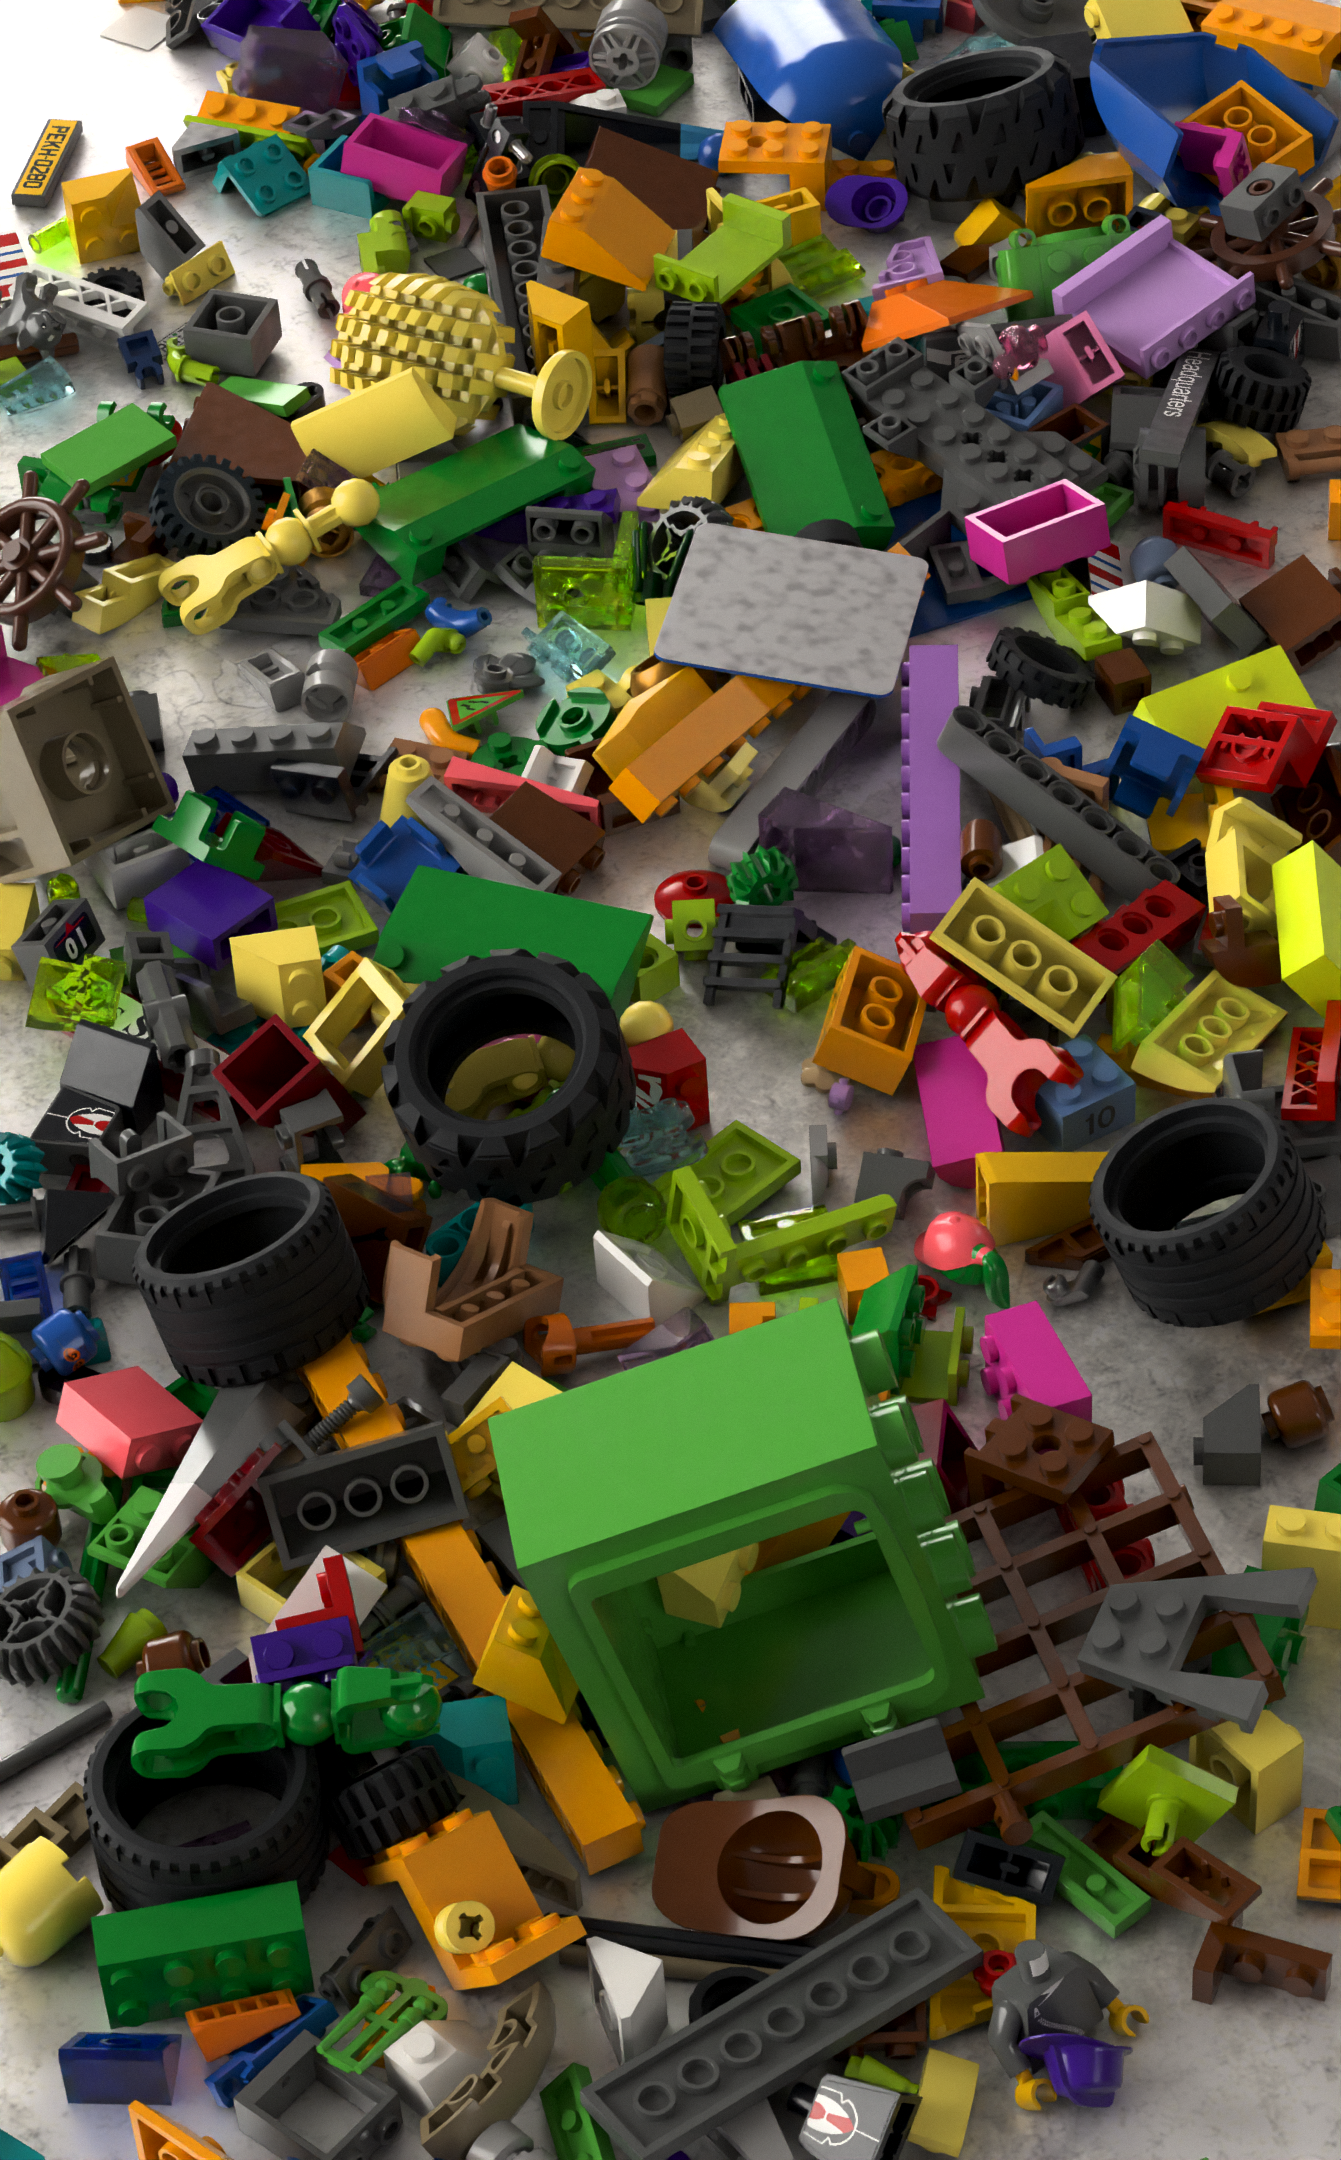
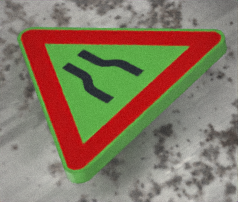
(470, 709)

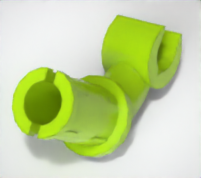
(187, 369)

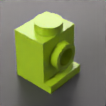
(432, 216)

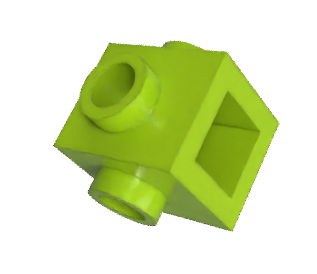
(684, 915)

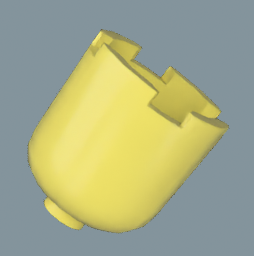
(42, 1904)

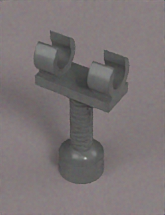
(360, 1398)

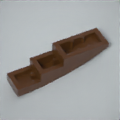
(1181, 1877)

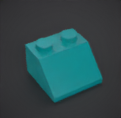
(477, 1745)

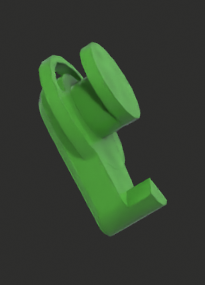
(76, 1482)

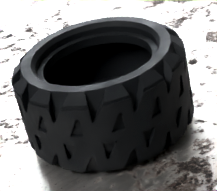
(983, 123)
(492, 1000)

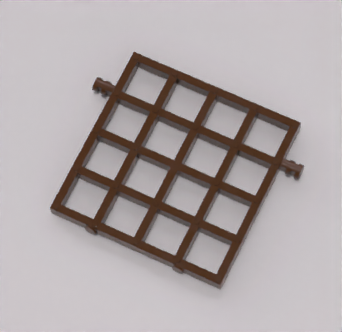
(1038, 1634)

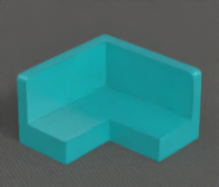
(340, 190)

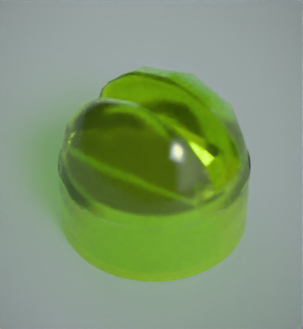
(56, 888)

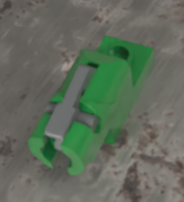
(96, 510)

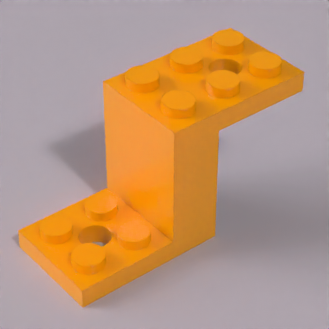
(468, 1861)

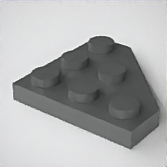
(287, 606)

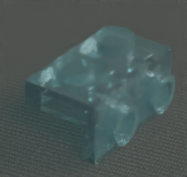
(568, 647)

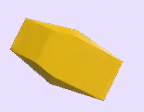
(650, 718)

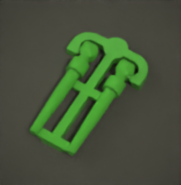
(378, 1988)

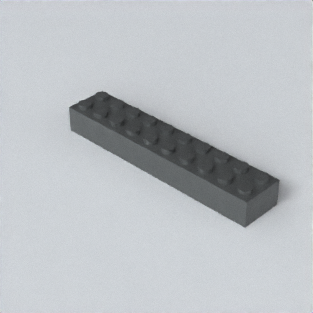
(511, 245)

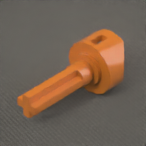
(559, 1348)

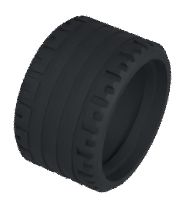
(1232, 1260)
(251, 1279)
(147, 1874)

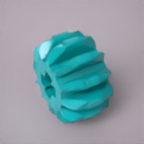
(19, 1168)

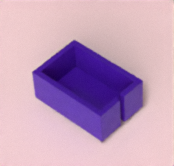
(232, 18)

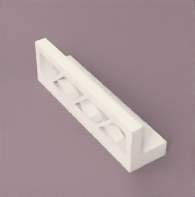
(90, 323)

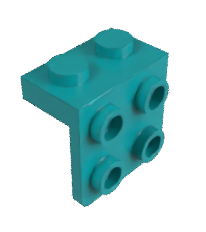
(264, 176)

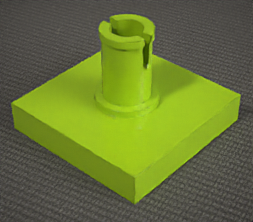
(1167, 1797)

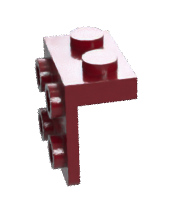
(236, 1518)

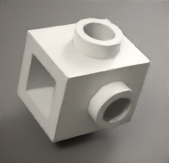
(478, 58)

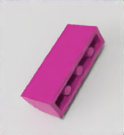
(955, 1109)

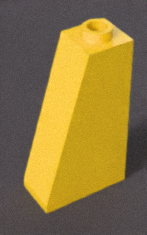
(1033, 1192)

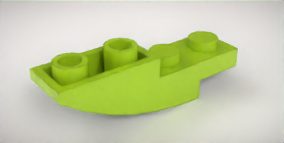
(1069, 616)

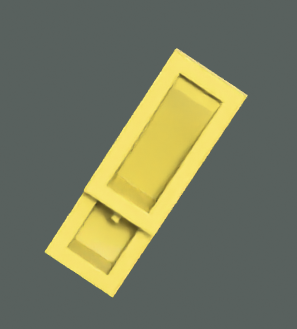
(122, 595)

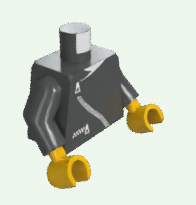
(1049, 1996)

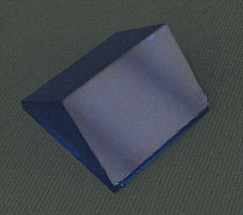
(120, 2067)

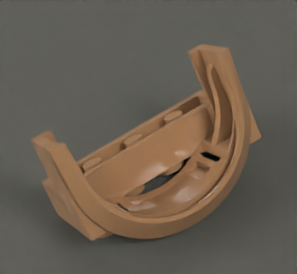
(482, 1298)

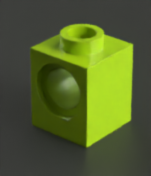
(657, 972)

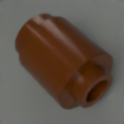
(981, 850)

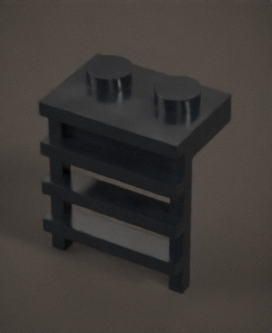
(327, 789)
(756, 925)

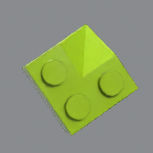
(1055, 894)

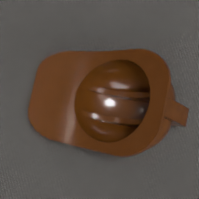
(758, 1868)

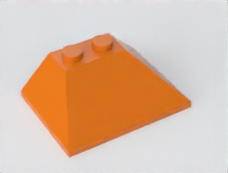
(928, 307)

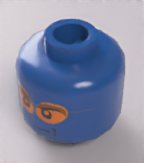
(64, 1342)

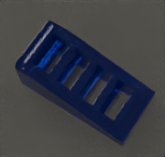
(26, 1267)

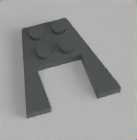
(1150, 1627)

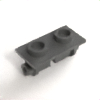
(374, 1949)

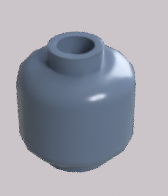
(1148, 561)

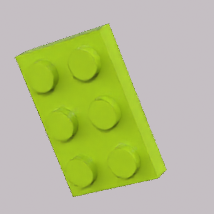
(337, 917)
(739, 1171)

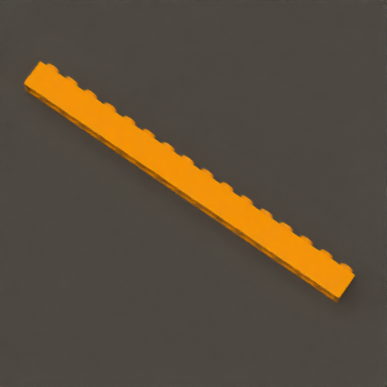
(468, 1601)

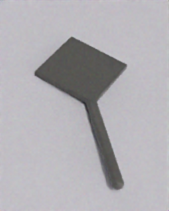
(458, 260)

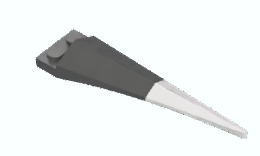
(222, 1444)

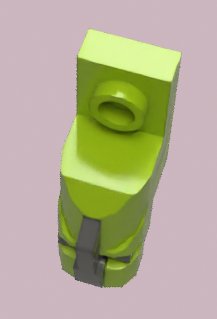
(387, 244)

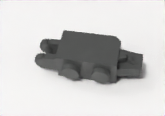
(446, 96)

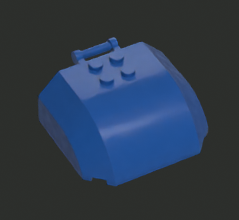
(1162, 79)

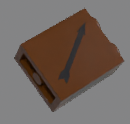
(373, 1222)

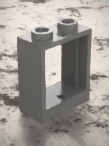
(289, 2077)

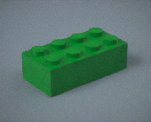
(201, 1953)

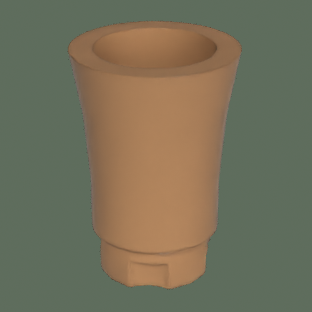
(646, 384)

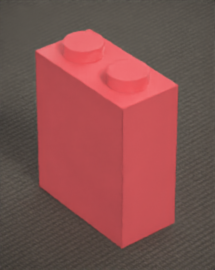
(128, 1421)

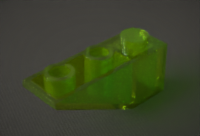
(1147, 994)

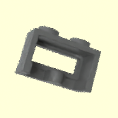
(998, 694)
(316, 1115)
(144, 1166)

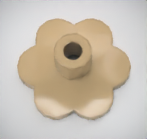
(819, 1077)

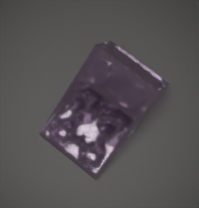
(828, 844)

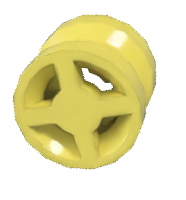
(454, 1932)

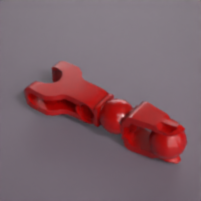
(1012, 1060)

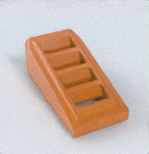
(147, 152)
(238, 2022)

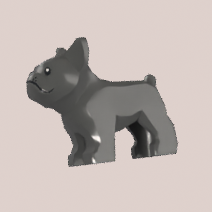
(31, 319)

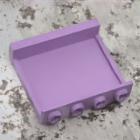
(1154, 297)

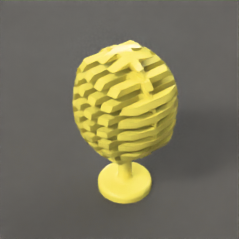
(456, 349)

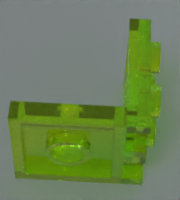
(602, 581)

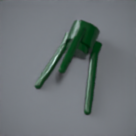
(650, 584)

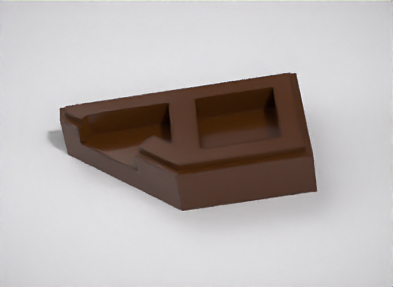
(1069, 1248)

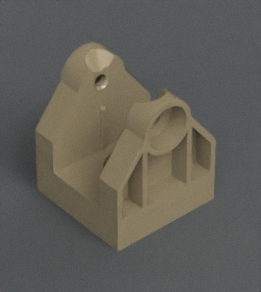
(73, 771)

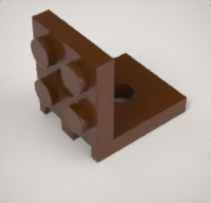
(1013, 1459)

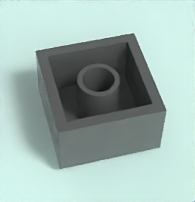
(233, 331)

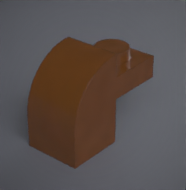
(1238, 956)

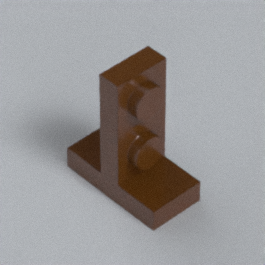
(539, 42)
(1258, 1960)

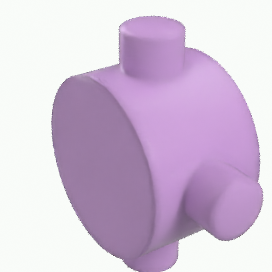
(841, 1096)

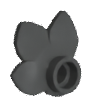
(511, 670)

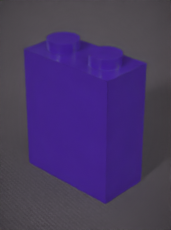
(206, 908)

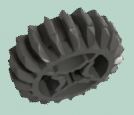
(672, 526)
(46, 1624)

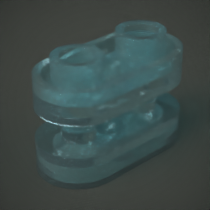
(661, 1138)

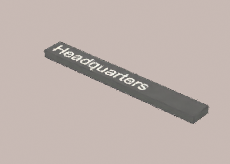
(1179, 408)

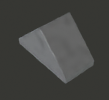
(203, 148)

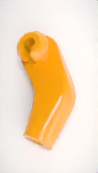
(441, 733)

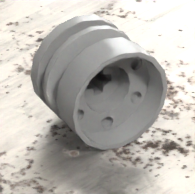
(628, 44)

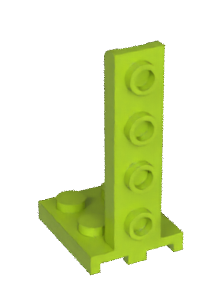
(722, 1264)

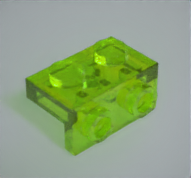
(813, 972)

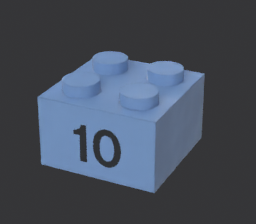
(1094, 1107)

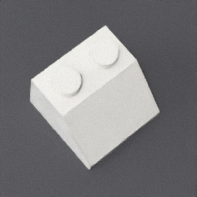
(1151, 615)

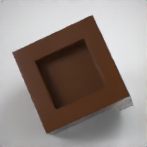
(139, 540)
(1122, 680)

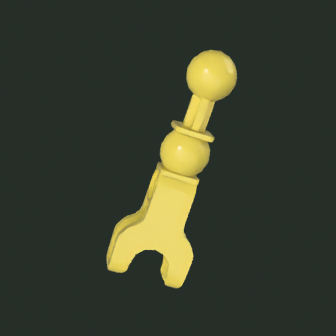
(253, 562)
(522, 1067)

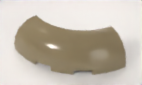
(519, 2056)

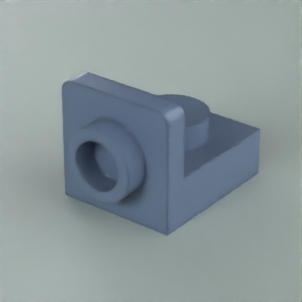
(31, 1554)

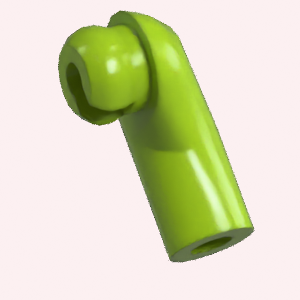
(437, 640)

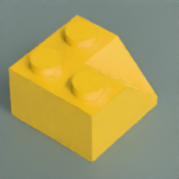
(102, 215)
(525, 1661)

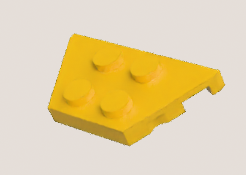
(993, 1924)

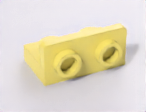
(1254, 823)

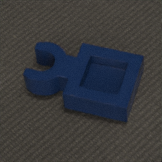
(142, 356)

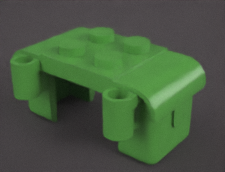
(1049, 265)

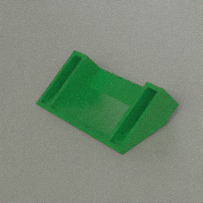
(806, 451)
(468, 494)
(461, 915)

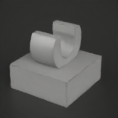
(341, 863)

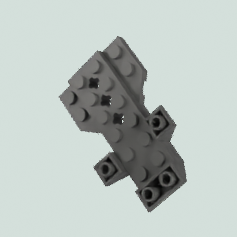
(954, 434)

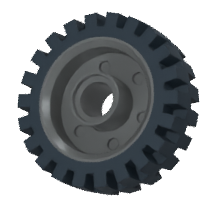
(204, 506)

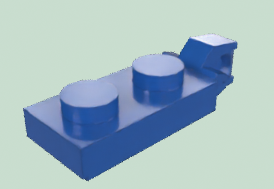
(253, 2057)

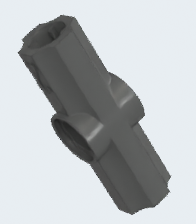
(166, 1014)

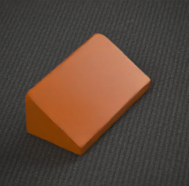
(385, 658)

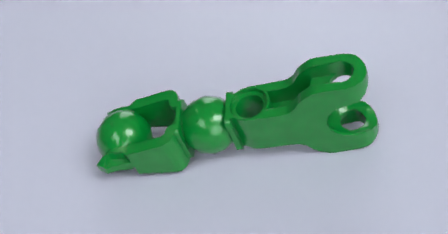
(363, 1710)

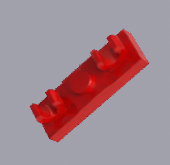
(1219, 534)

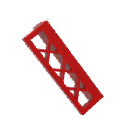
(551, 87)
(1324, 1073)

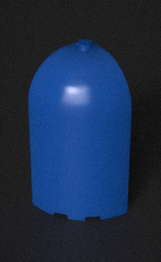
(816, 63)

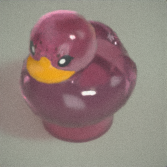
(1022, 351)

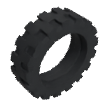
(1040, 667)

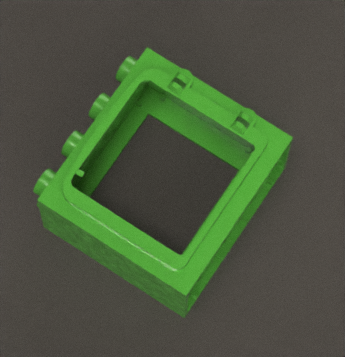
(709, 1460)

